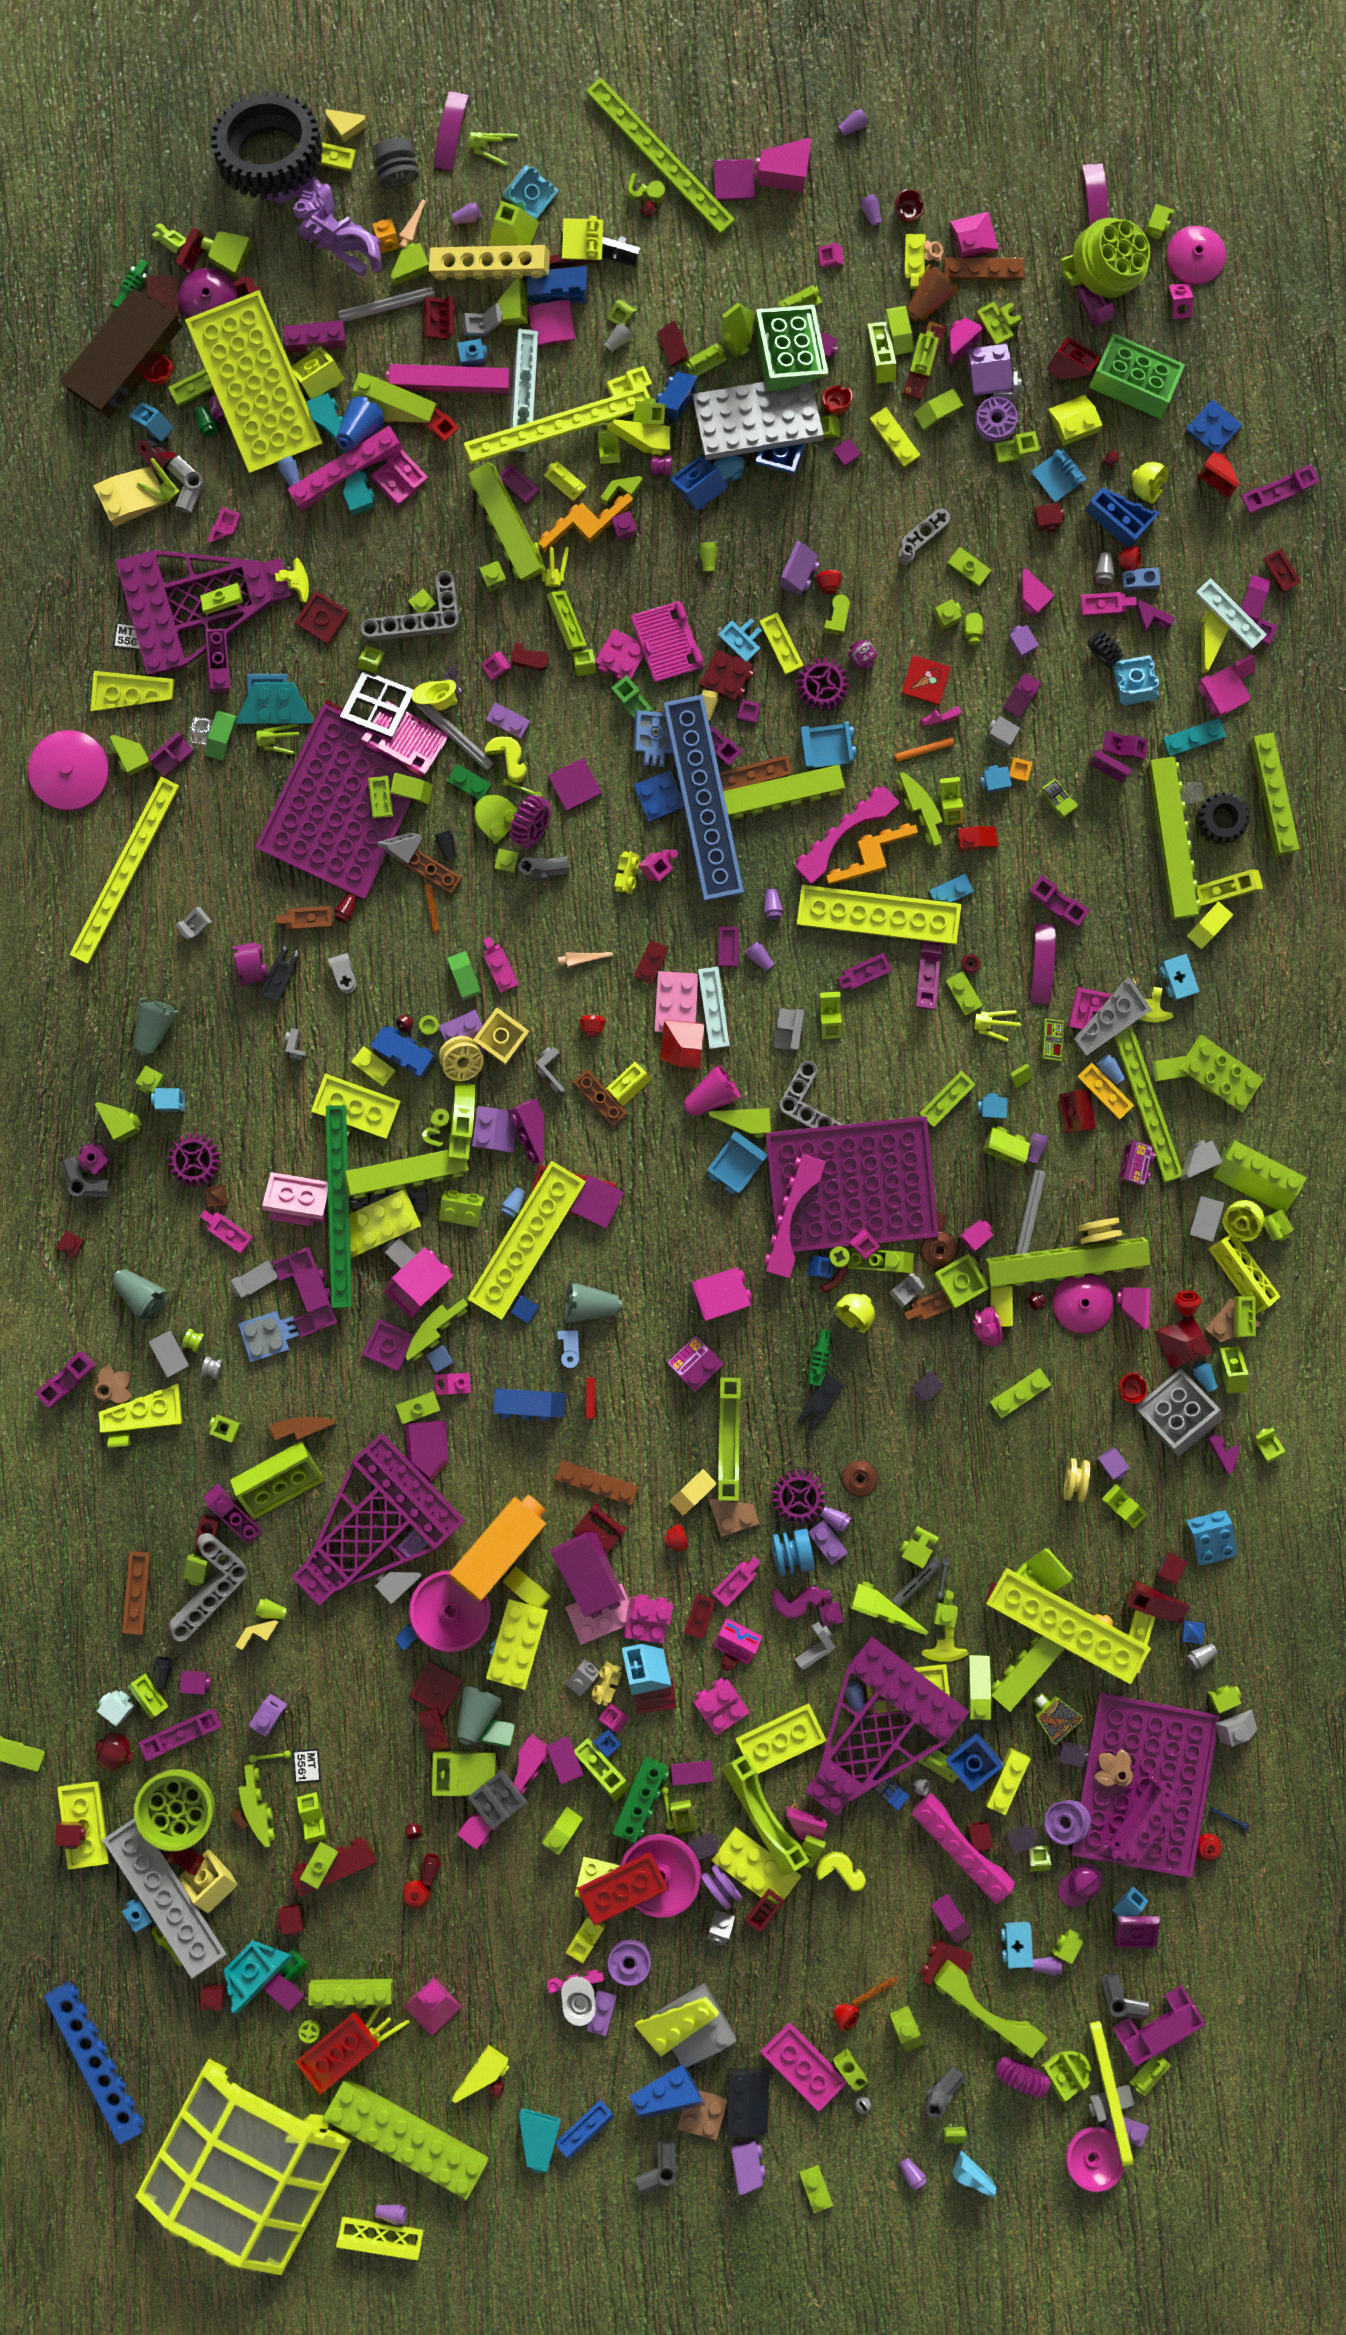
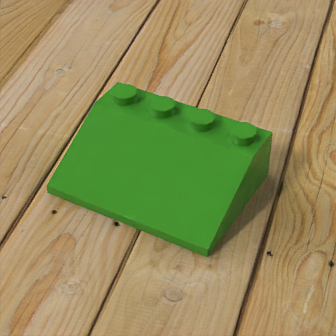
(789, 346)
(1137, 376)

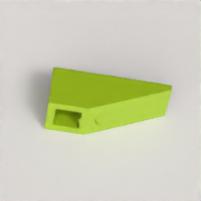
(882, 1261)

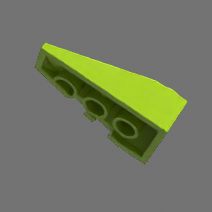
(737, 330)
(395, 402)
(873, 1603)

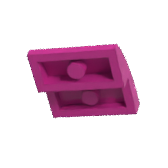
(552, 322)
(399, 477)

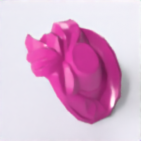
(988, 1327)

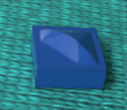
(1193, 1632)
(607, 1743)

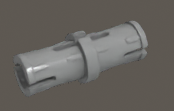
(904, 554)

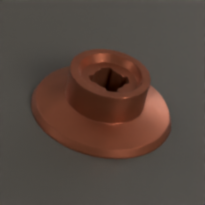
(939, 1260)
(850, 1473)

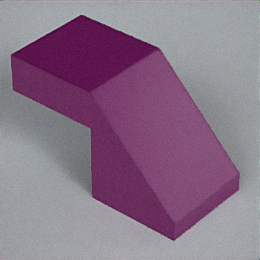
(1255, 597)
(1125, 746)
(724, 748)
(951, 1918)
(284, 1992)

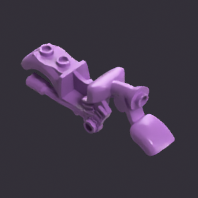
(319, 224)

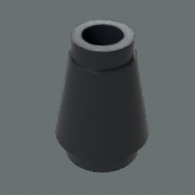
(446, 845)
(161, 1671)

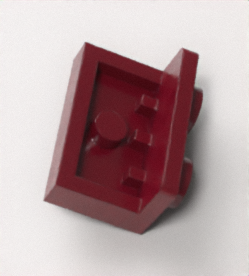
(245, 286)
(438, 318)

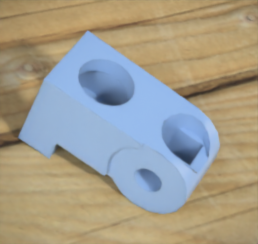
(571, 1347)

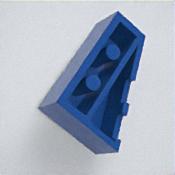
(559, 286)
(1119, 516)
(403, 1051)
(529, 1404)
(667, 2094)

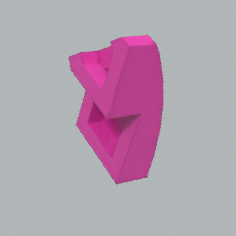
(225, 524)
(936, 719)

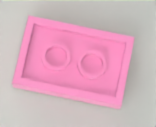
(675, 998)
(296, 1196)
(590, 1629)

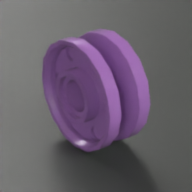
(997, 407)
(1079, 1819)
(721, 1887)
(629, 1949)

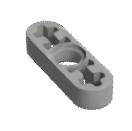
(933, 517)

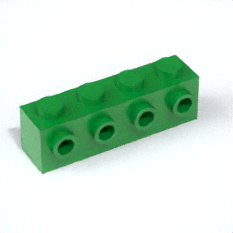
(639, 1799)

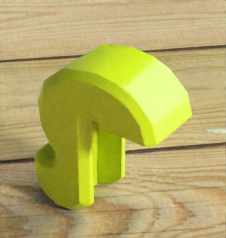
(513, 755)
(843, 1865)

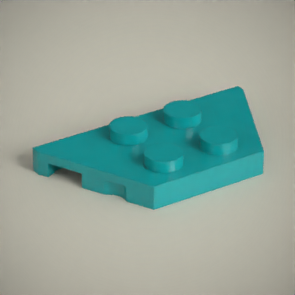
(274, 705)
(252, 1971)

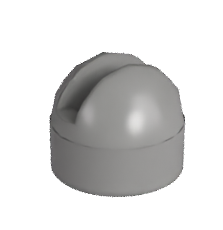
(922, 1787)
(866, 2102)

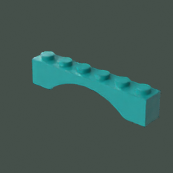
(355, 490)

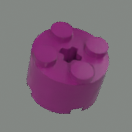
(249, 964)

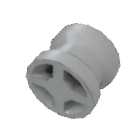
(211, 1368)

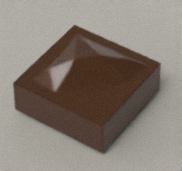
(216, 1196)
(239, 1818)

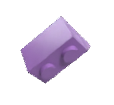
(989, 369)
(799, 569)
(465, 1025)
(494, 1130)
(747, 2165)

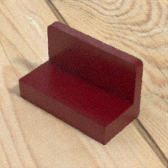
(1077, 1111)

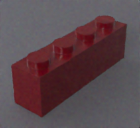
(346, 1862)

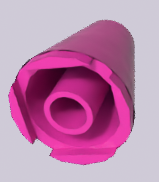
(711, 1093)

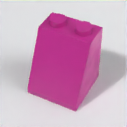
(784, 166)
(418, 1282)
(722, 1293)

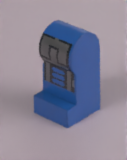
(891, 1792)

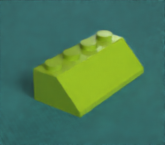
(1259, 1177)
(277, 1480)

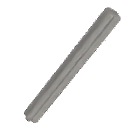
(385, 304)
(456, 735)
(1030, 1212)

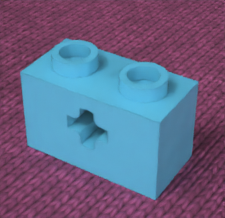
(1179, 967)
(168, 1100)
(1023, 1955)

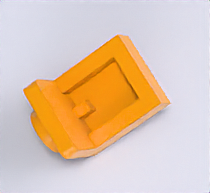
(387, 235)

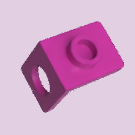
(1181, 295)
(453, 1383)

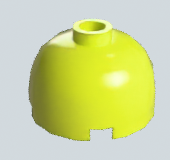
(1148, 481)
(1244, 1220)
(856, 1311)

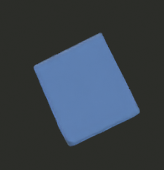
(439, 1358)

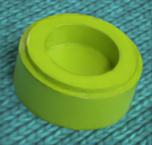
(429, 1025)

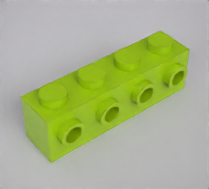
(351, 1992)

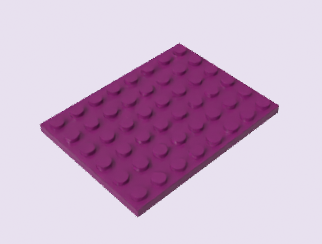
(326, 810)
(871, 1181)
(1159, 1740)

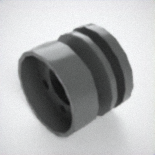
(395, 162)

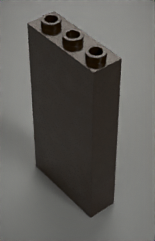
(121, 352)

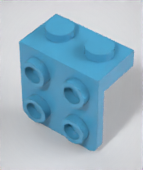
(1213, 1537)

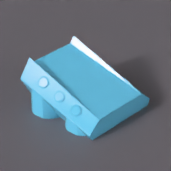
(530, 191)
(1136, 680)
(971, 2175)

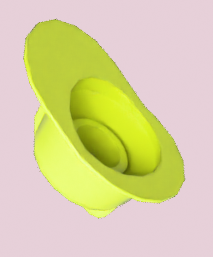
(437, 694)

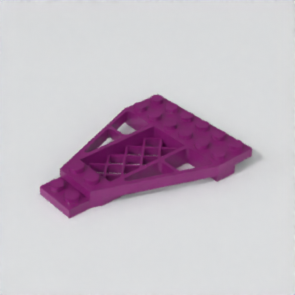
(153, 613)
(407, 1491)
(908, 1692)

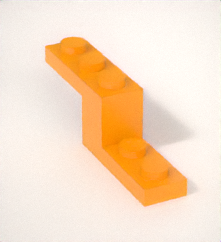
(584, 522)
(871, 854)

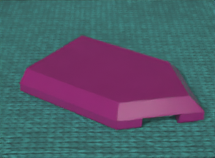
(427, 1447)

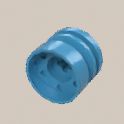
(793, 1552)

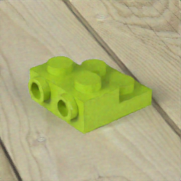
(961, 1280)

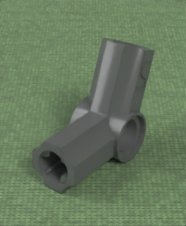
(543, 868)
(74, 1175)
(1130, 2007)
(942, 2092)
(666, 2160)

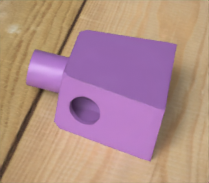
(267, 1715)

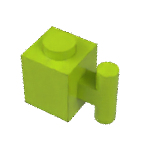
(1278, 1226)
(917, 1551)
(945, 1612)

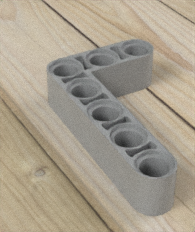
(420, 618)
(796, 1099)
(210, 1589)

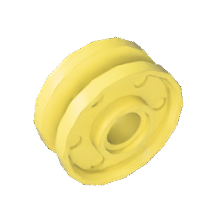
(451, 1061)
(1099, 1230)
(1076, 1480)

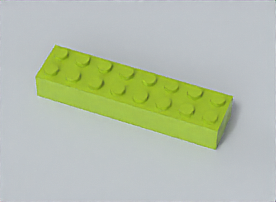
(405, 2138)

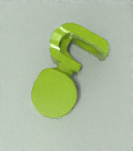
(654, 191)
(439, 1119)

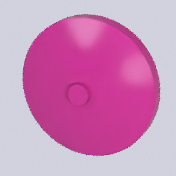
(68, 770)
(447, 1615)
(679, 1869)

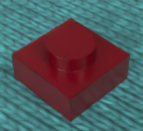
(70, 1244)

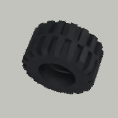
(1237, 810)

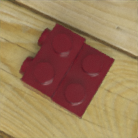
(727, 676)

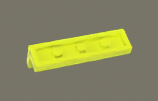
(1242, 1275)
(377, 2246)

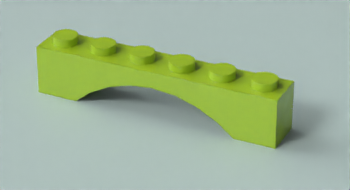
(729, 1439)
(745, 1783)
(1022, 2034)

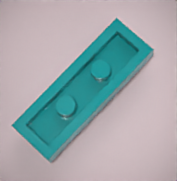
(1194, 737)

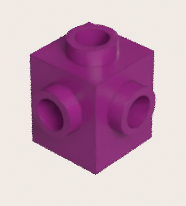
(98, 1164)

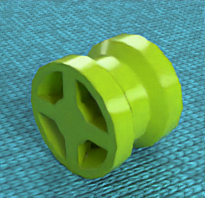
(842, 1258)
(193, 1340)
(308, 2035)

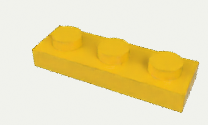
(1105, 1091)

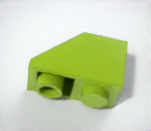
(131, 754)

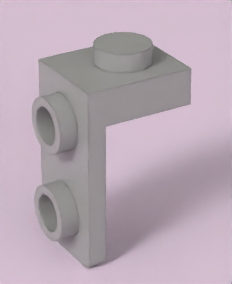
(482, 323)
(548, 1056)
(254, 1280)
(819, 1650)
(1099, 2103)

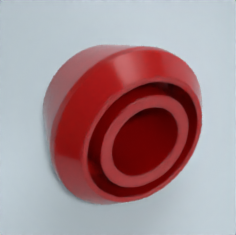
(1130, 558)
(829, 581)
(592, 1025)
(1187, 1302)
(676, 1538)
(1204, 1843)
(421, 1897)
(845, 2016)

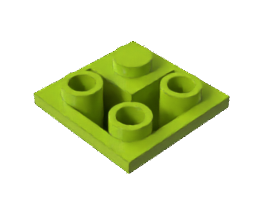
(512, 227)

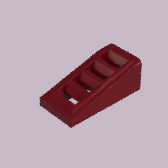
(753, 1921)

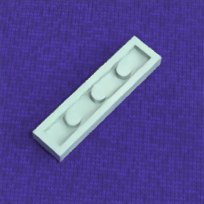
(1231, 614)
(713, 1007)

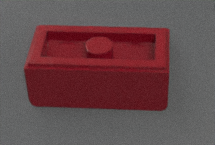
(673, 344)

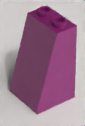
(588, 1574)

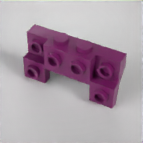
(312, 1290)
(1163, 2031)

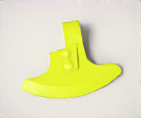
(296, 579)
(1156, 1013)
(945, 1649)

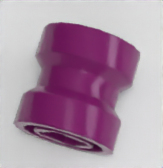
(661, 465)

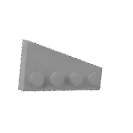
(1116, 1014)

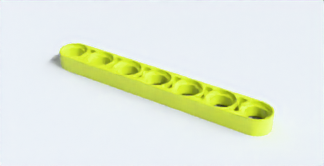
(1111, 2094)

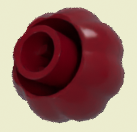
(113, 1751)

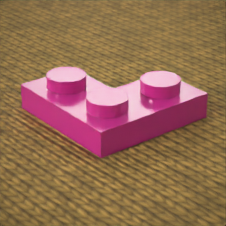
(1084, 1004)

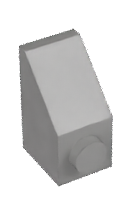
(1200, 1159)
(396, 1583)
(1237, 1728)

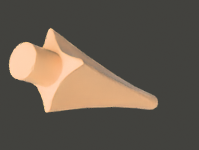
(408, 233)
(573, 959)

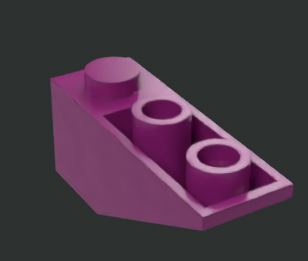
(217, 661)
(530, 1127)
(232, 1513)

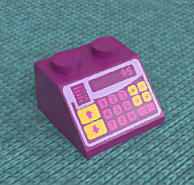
(1136, 1163)
(695, 1363)

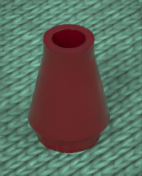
(345, 909)
(430, 1866)

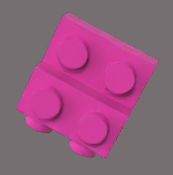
(620, 655)
(647, 1618)
(720, 1705)

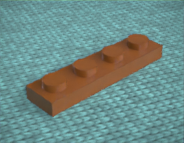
(984, 268)
(756, 773)
(596, 1482)
(136, 1592)

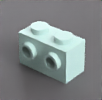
(115, 1707)

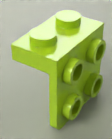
(1045, 1571)

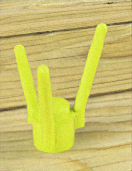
(553, 577)
(984, 1021)
(375, 2032)

